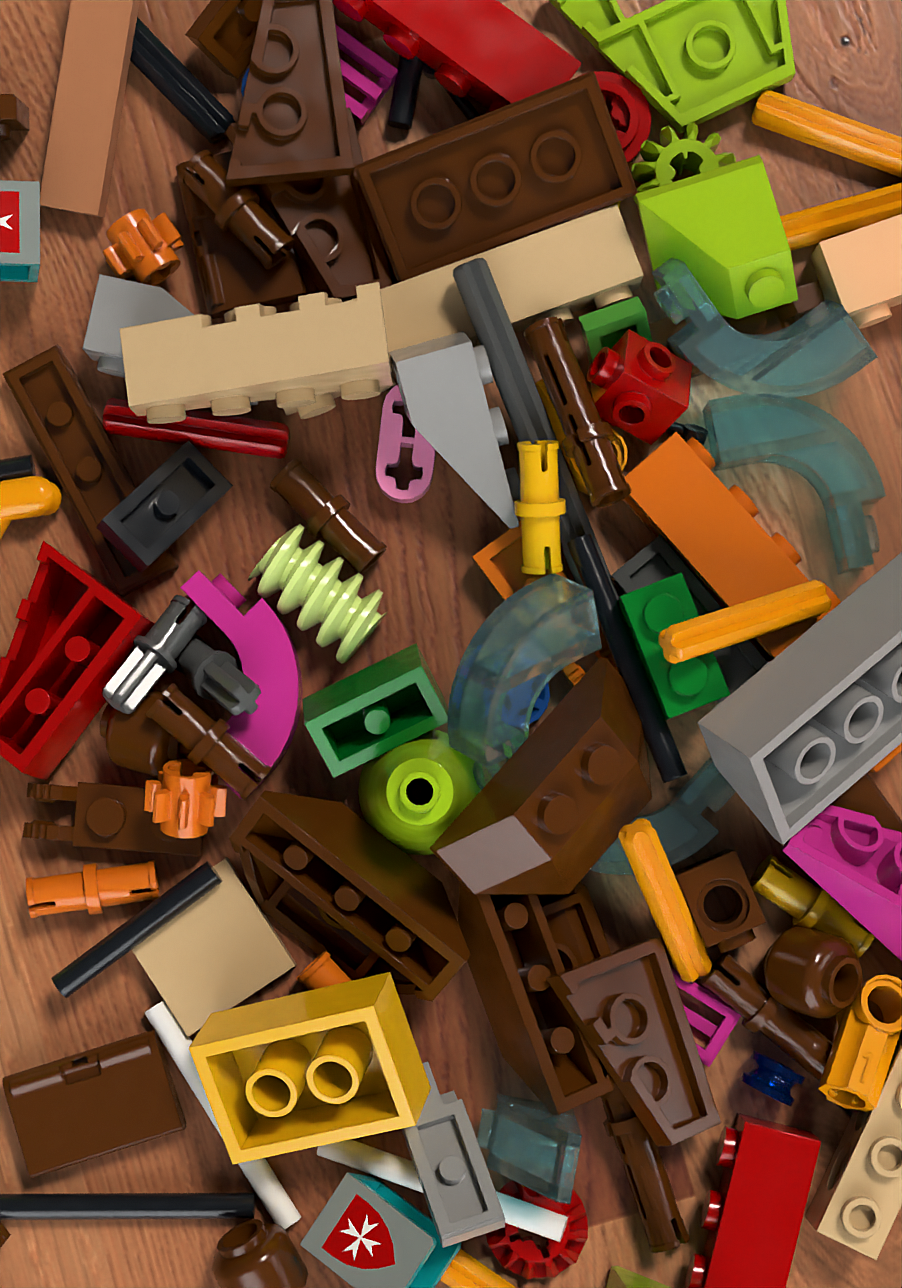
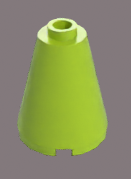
(385, 796)

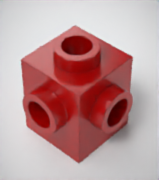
(640, 386)

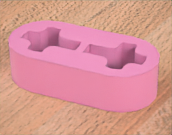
(389, 453)

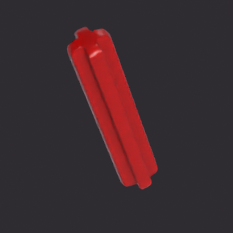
(202, 430)

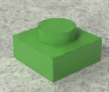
(609, 324)

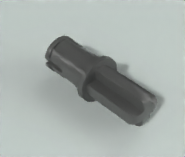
(153, 655)
(217, 677)

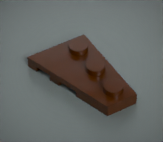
(293, 99)

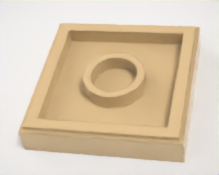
(214, 952)

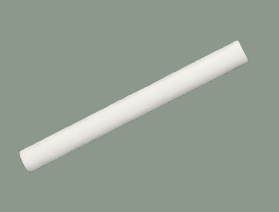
(256, 1171)
(402, 1172)

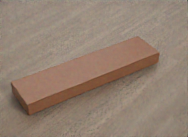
(88, 105)

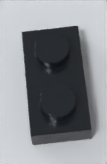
(164, 506)

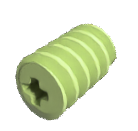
(319, 593)

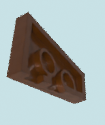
(330, 227)
(642, 1037)

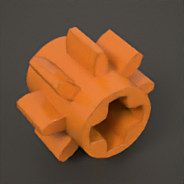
(143, 247)
(185, 799)

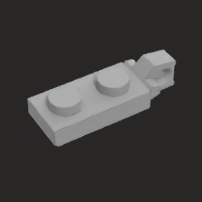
(452, 1169)

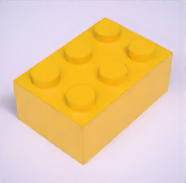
(311, 1068)

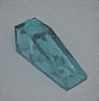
(531, 1145)

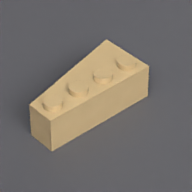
(258, 357)

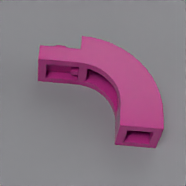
(266, 658)

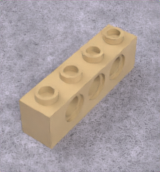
(865, 1174)

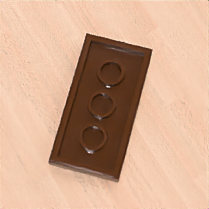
(497, 178)

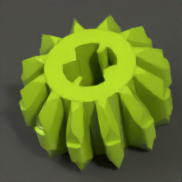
(679, 155)

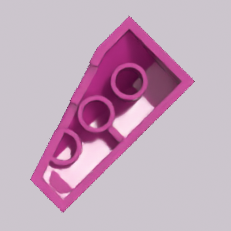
(857, 867)

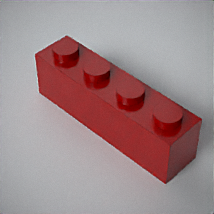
(471, 46)
(757, 1207)

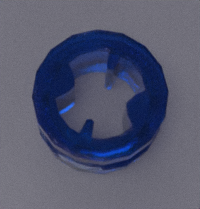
(772, 1078)

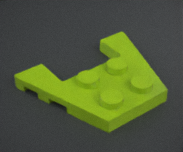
(691, 53)

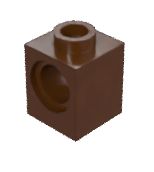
(713, 871)

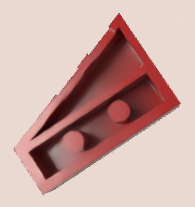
(59, 660)

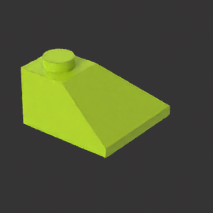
(725, 234)

